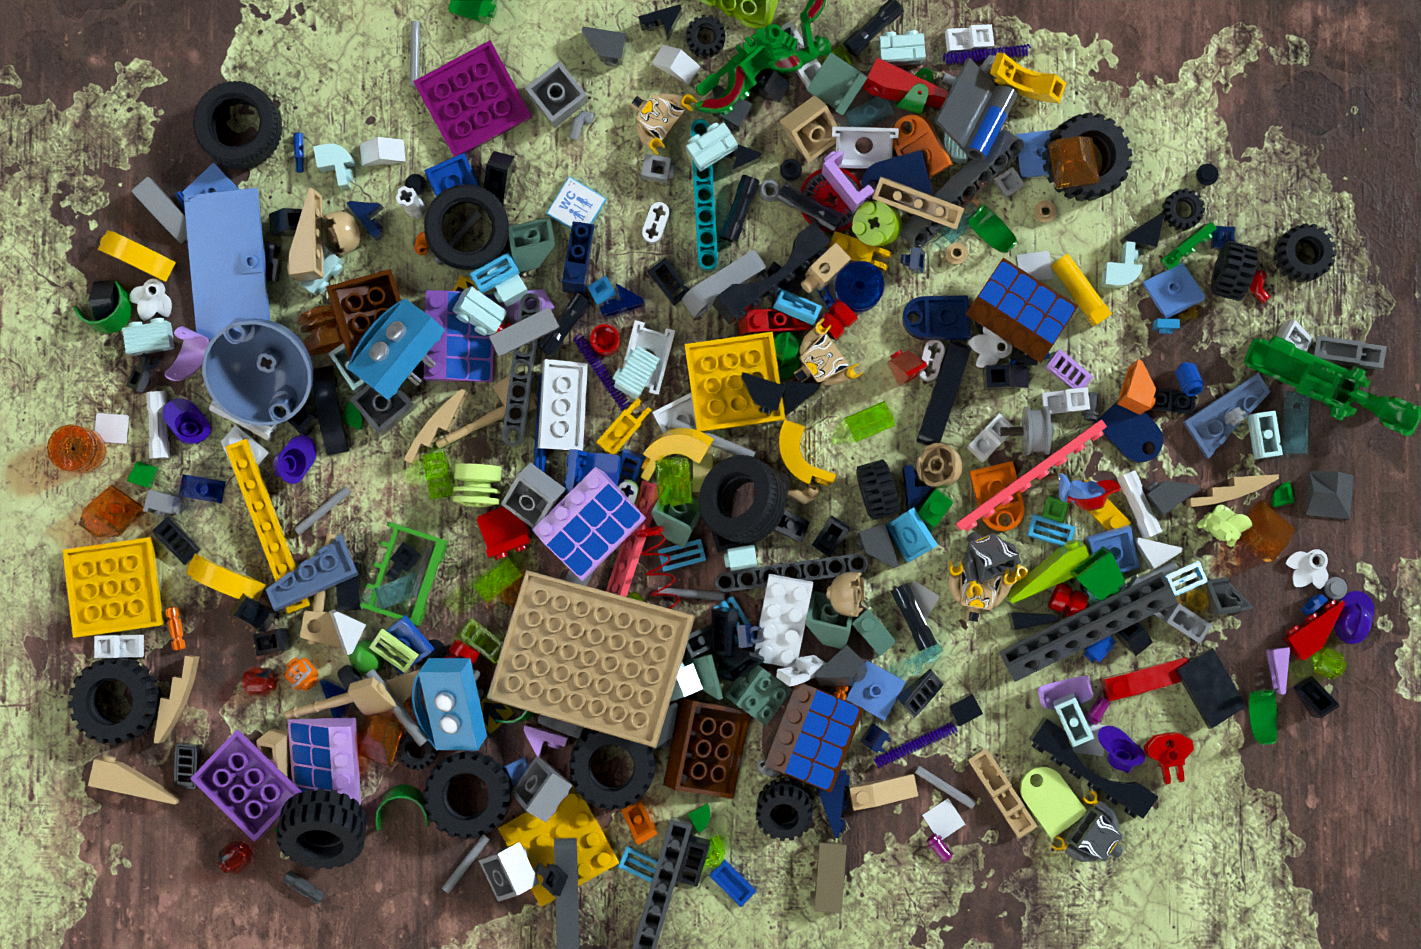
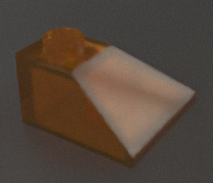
(1073, 162)
(110, 513)
(1268, 533)
(379, 738)

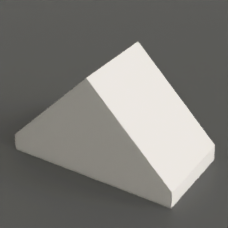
(676, 63)
(382, 151)
(1294, 332)
(1155, 552)
(348, 630)

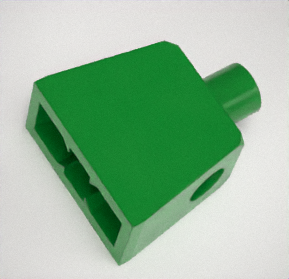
(934, 508)
(1100, 574)

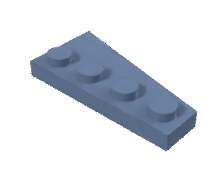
(1209, 424)
(325, 569)

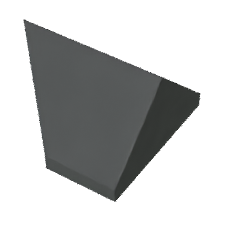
(1225, 598)

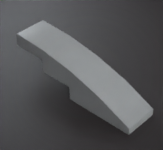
(1181, 618)

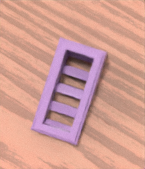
(1050, 367)
(1278, 664)

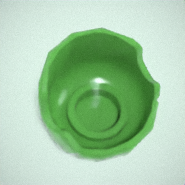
(365, 659)

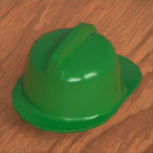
(787, 353)

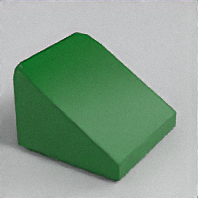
(143, 474)

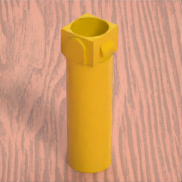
(1081, 290)

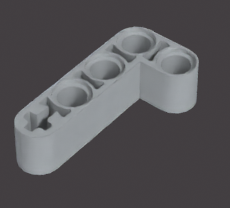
(741, 271)

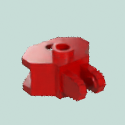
(1169, 756)

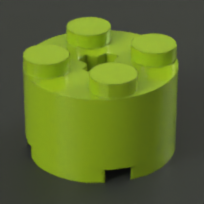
(867, 230)

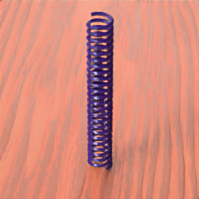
(988, 52)
(621, 404)
(914, 743)

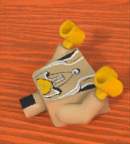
(660, 117)
(822, 359)
(993, 592)

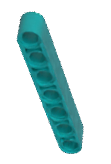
(701, 207)

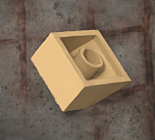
(810, 128)

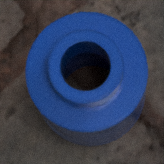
(1189, 379)
(1099, 650)

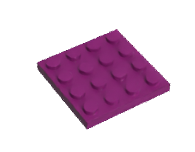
(472, 99)

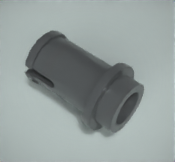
(1092, 414)

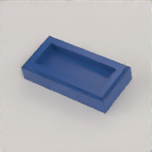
(733, 883)

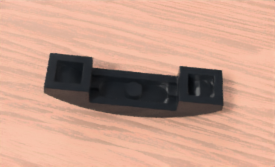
(329, 410)

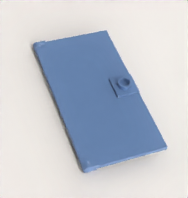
(226, 258)

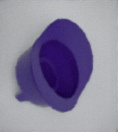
(186, 421)
(295, 459)
(1355, 617)
(1120, 748)

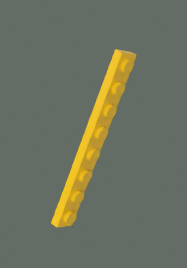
(262, 513)

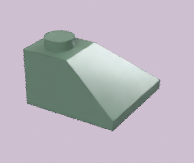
(531, 243)
(677, 520)
(826, 623)
(707, 674)

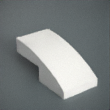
(969, 38)
(1066, 401)
(989, 438)
(118, 646)
(802, 671)

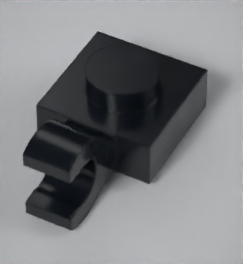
(272, 264)
(794, 286)
(140, 376)
(404, 559)
(553, 876)

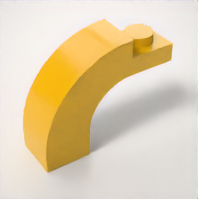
(1026, 82)
(136, 255)
(676, 441)
(791, 456)
(223, 579)

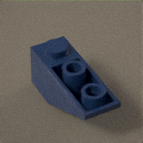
(578, 258)
(836, 802)

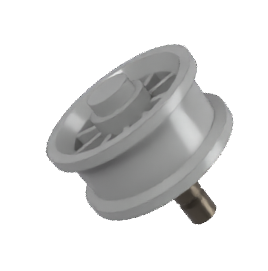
(1034, 429)

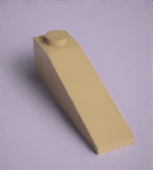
(918, 203)
(307, 246)
(121, 778)

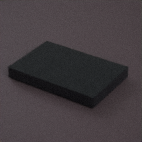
(1210, 688)

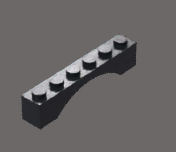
(739, 298)
(1131, 795)

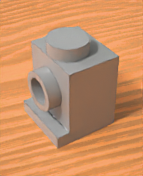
(652, 162)
(162, 503)

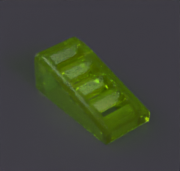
(429, 476)
(494, 656)

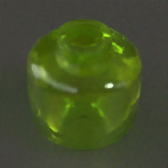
(1329, 663)

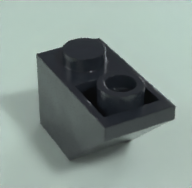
(770, 85)
(1005, 377)

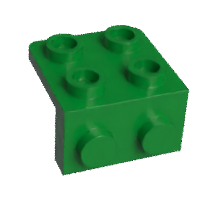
(475, 10)

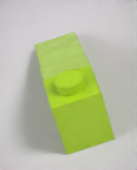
(1051, 571)

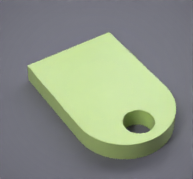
(1051, 801)

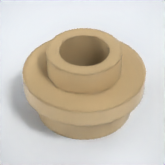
(1040, 216)
(953, 259)

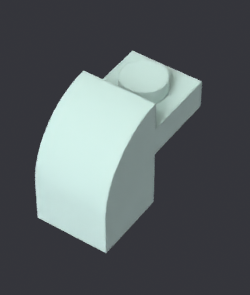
(335, 157)
(1122, 274)

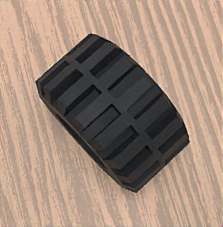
(1320, 244)
(1234, 270)
(877, 489)
(784, 825)

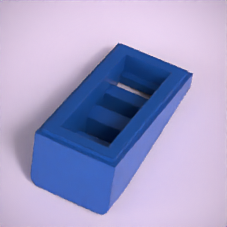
(637, 467)

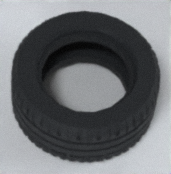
(217, 101)
(459, 195)

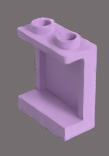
(842, 185)

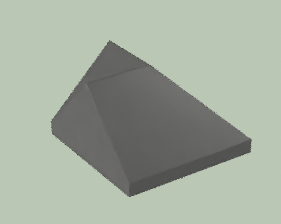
(1329, 494)

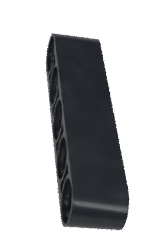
(944, 393)

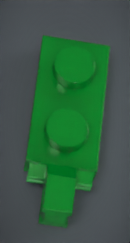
(1187, 247)

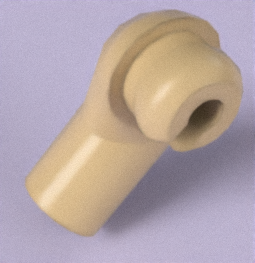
(804, 496)

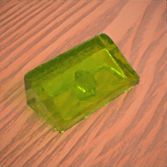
(870, 421)

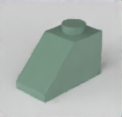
(873, 632)

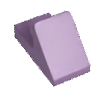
(538, 736)

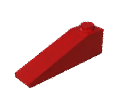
(894, 83)
(906, 366)
(1141, 680)

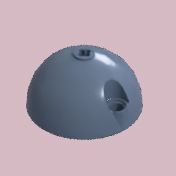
(247, 382)

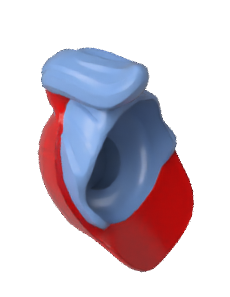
(1086, 495)

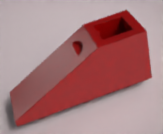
(770, 320)
(1313, 633)

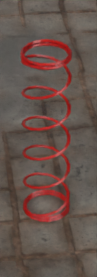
(650, 532)

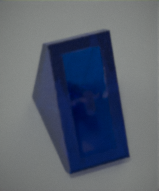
(333, 689)

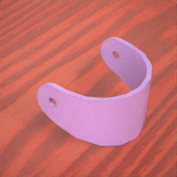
(190, 356)
(1078, 685)

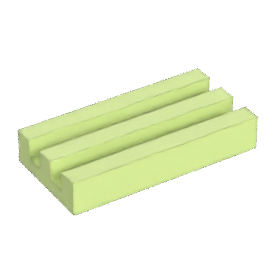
(395, 648)

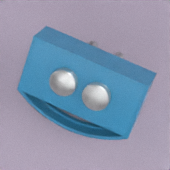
(395, 348)
(451, 704)

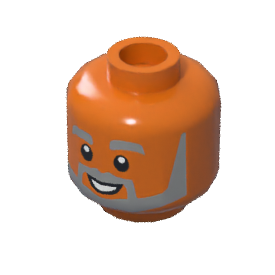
(301, 674)

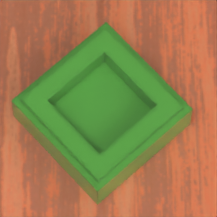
(1055, 509)

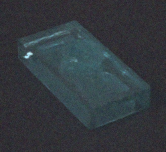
(869, 113)
(953, 234)
(396, 590)

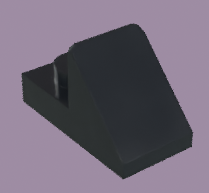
(667, 17)
(744, 158)
(792, 526)
(254, 613)

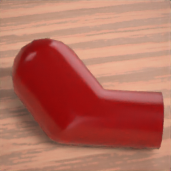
(1257, 286)

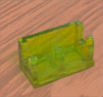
(673, 481)
(497, 579)

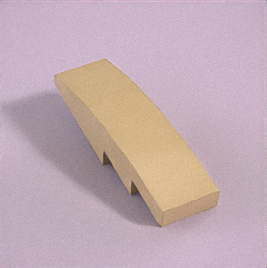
(442, 419)
(1237, 488)
(172, 707)
(1002, 793)

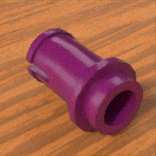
(1097, 710)
(937, 845)

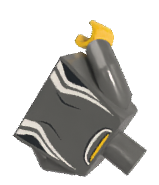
(989, 558)
(1095, 834)

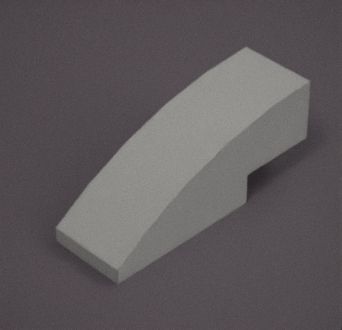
(162, 208)
(1351, 352)

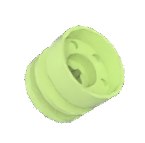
(477, 484)

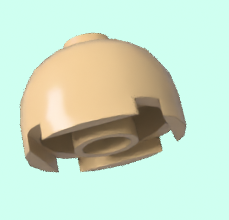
(342, 232)
(939, 465)
(846, 593)

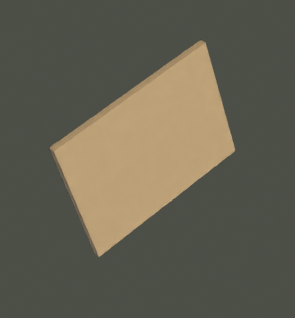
(591, 658)

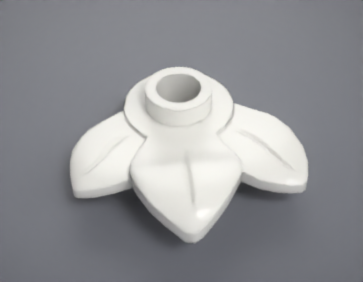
(151, 303)
(986, 346)
(1306, 570)

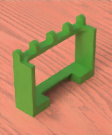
(437, 557)

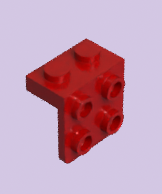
(503, 533)

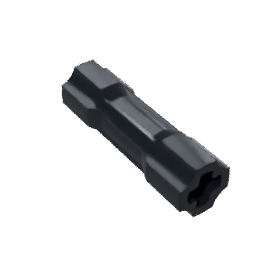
(861, 38)
(796, 199)
(739, 209)
(574, 311)
(920, 631)

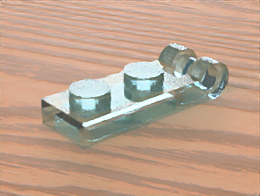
(1295, 424)

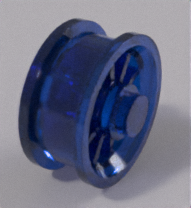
(859, 286)

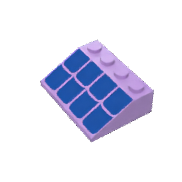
(589, 523)
(325, 755)

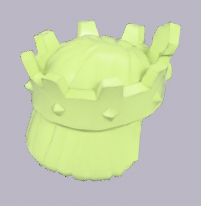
(1225, 524)

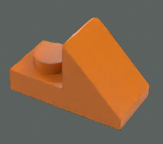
(639, 822)

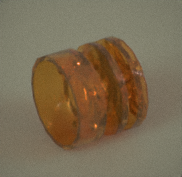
(324, 330)
(88, 452)

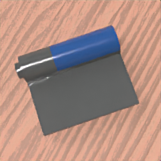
(975, 111)

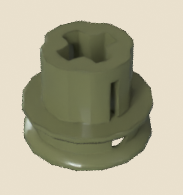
(1053, 479)

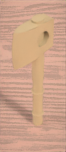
(501, 390)
(316, 624)
(367, 695)

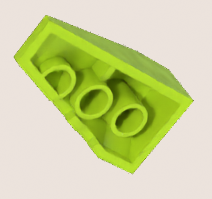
(752, 13)

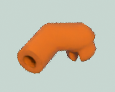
(421, 246)

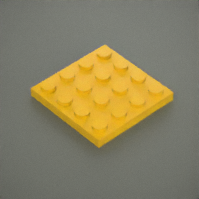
(716, 381)
(113, 587)
(571, 820)

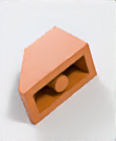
(1138, 389)

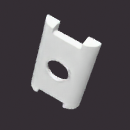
(882, 145)
(657, 342)

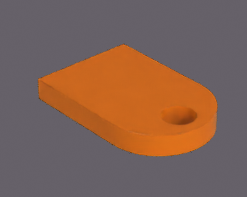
(922, 138)
(987, 483)

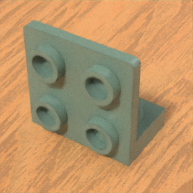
(837, 83)
(758, 694)

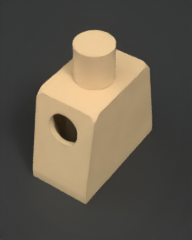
(825, 268)

